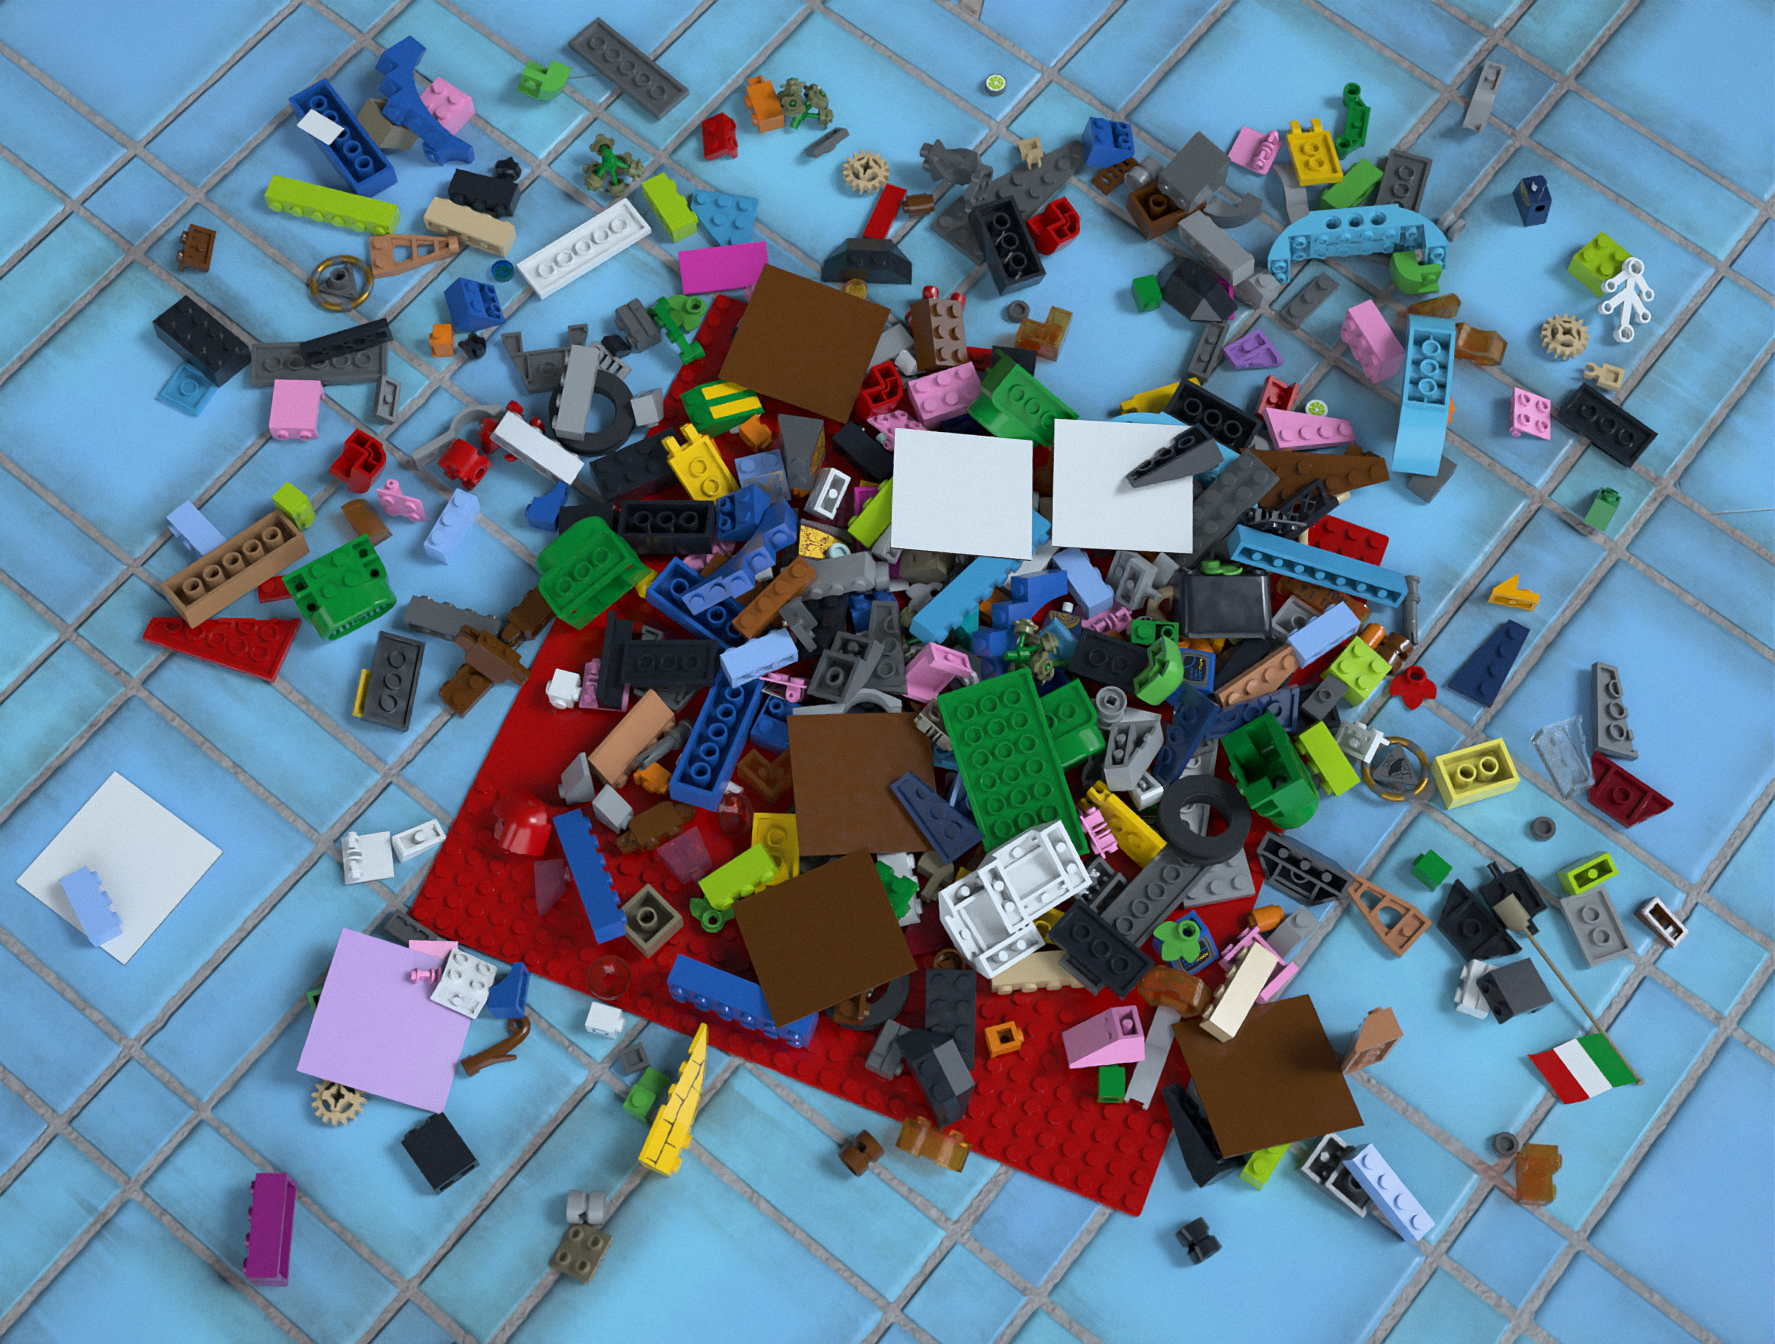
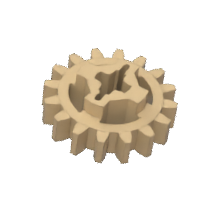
(866, 172)
(1567, 335)
(337, 1109)

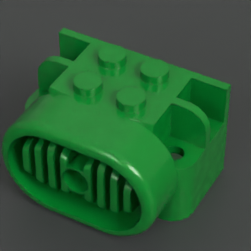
(1017, 405)
(587, 571)
(342, 589)
(1072, 725)
(1271, 773)

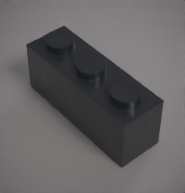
(484, 192)
(863, 453)

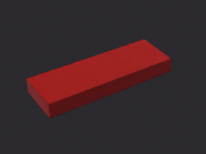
(885, 212)

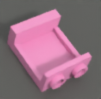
(295, 409)
(934, 670)
(1280, 973)

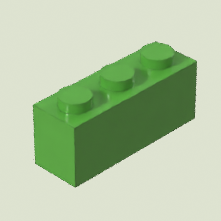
(1357, 184)

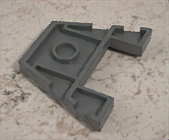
(542, 368)
(674, 697)

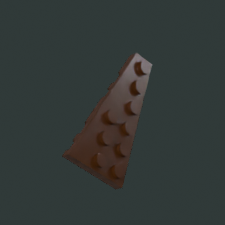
(1336, 472)

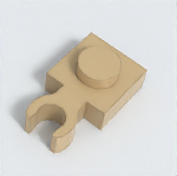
(1031, 151)
(1606, 376)

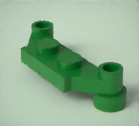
(1356, 122)
(660, 313)

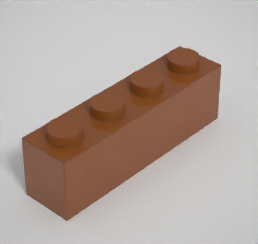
(765, 606)

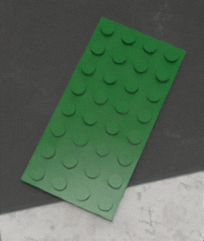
(1008, 759)

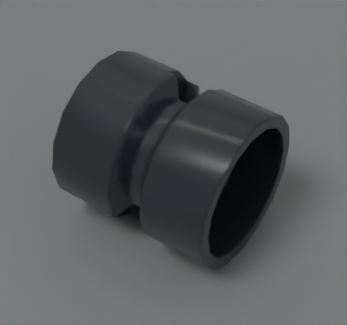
(1198, 1241)

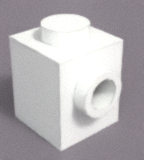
(564, 689)

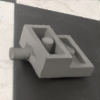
(1132, 579)

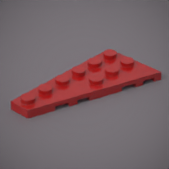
(233, 643)

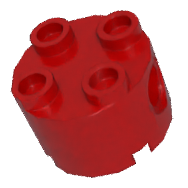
(464, 463)

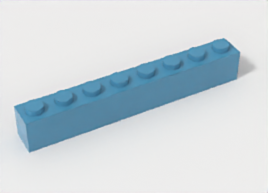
(1317, 566)
(970, 588)

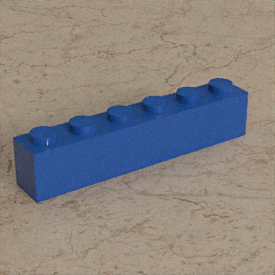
(589, 875)

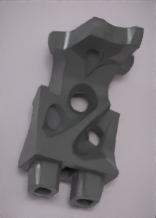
(958, 167)

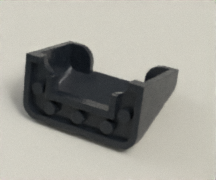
(1222, 604)

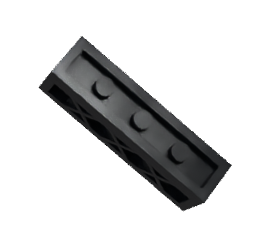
(345, 341)
(1308, 512)
(609, 691)

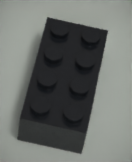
(1006, 245)
(202, 341)
(1220, 418)
(635, 470)
(668, 526)

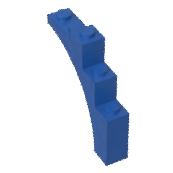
(404, 101)
(759, 553)
(1028, 594)

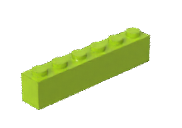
(332, 206)

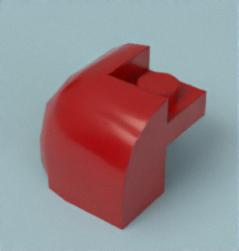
(1054, 227)
(879, 391)
(360, 462)
(522, 823)

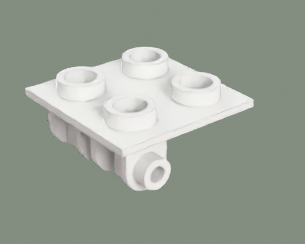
(367, 857)

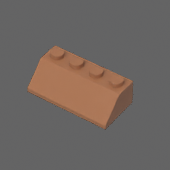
(634, 735)
(1372, 1040)

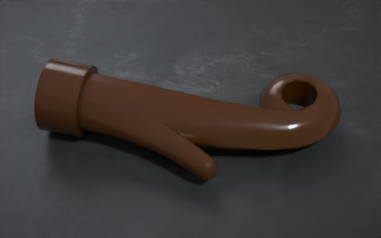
(498, 1052)

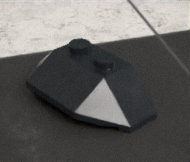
(870, 261)
(1195, 292)
(1302, 870)
(938, 1073)

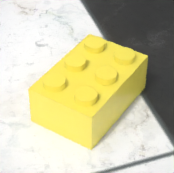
(1474, 773)

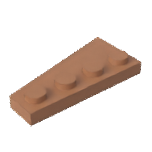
(1260, 678)

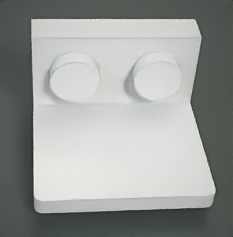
(464, 983)

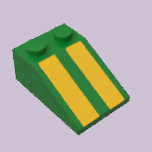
(720, 406)

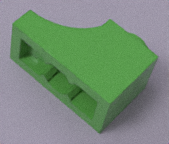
(646, 1095)

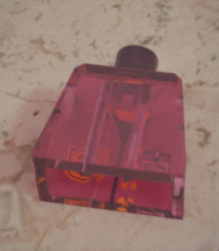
(686, 857)

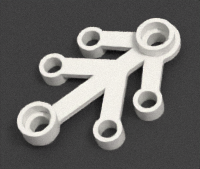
(1627, 297)

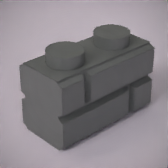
(637, 325)
(885, 1055)

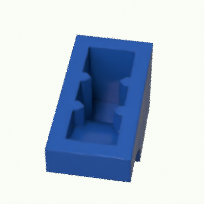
(452, 150)
(545, 510)
(509, 997)

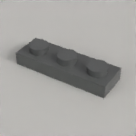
(1309, 300)
(1208, 350)

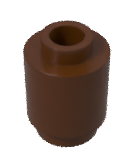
(918, 205)

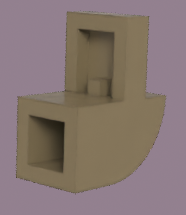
(939, 874)

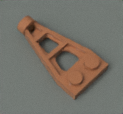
(383, 252)
(1405, 932)

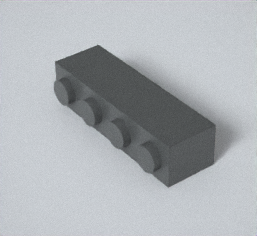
(445, 620)

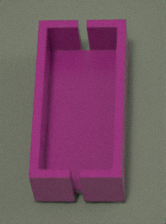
(270, 1229)

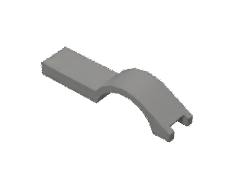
(1484, 96)
(1295, 195)
(435, 448)
(887, 702)
(1156, 1051)

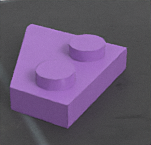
(1252, 352)

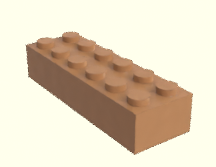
(235, 568)

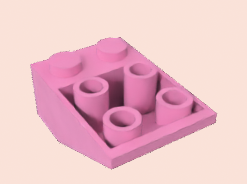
(1106, 1039)

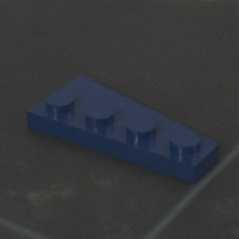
(1489, 668)
(1281, 703)
(1190, 724)
(938, 820)

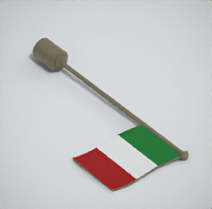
(1585, 1063)

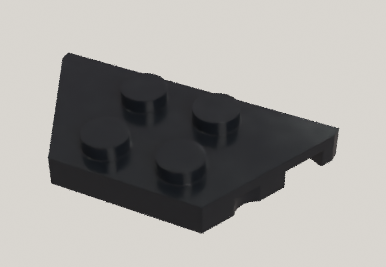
(1473, 928)

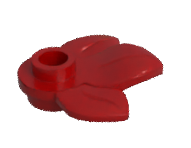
(1413, 691)

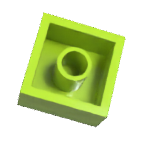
(1598, 262)
(1359, 669)

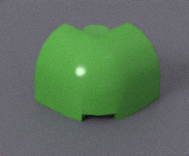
(543, 82)
(1412, 276)
(1163, 674)

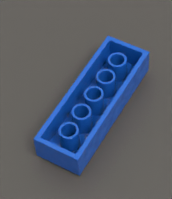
(353, 150)
(710, 623)
(716, 742)
(733, 999)

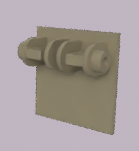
(930, 717)
(581, 1252)

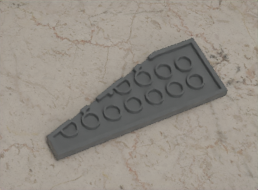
(1028, 186)

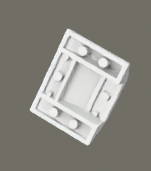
(1032, 874)
(979, 930)

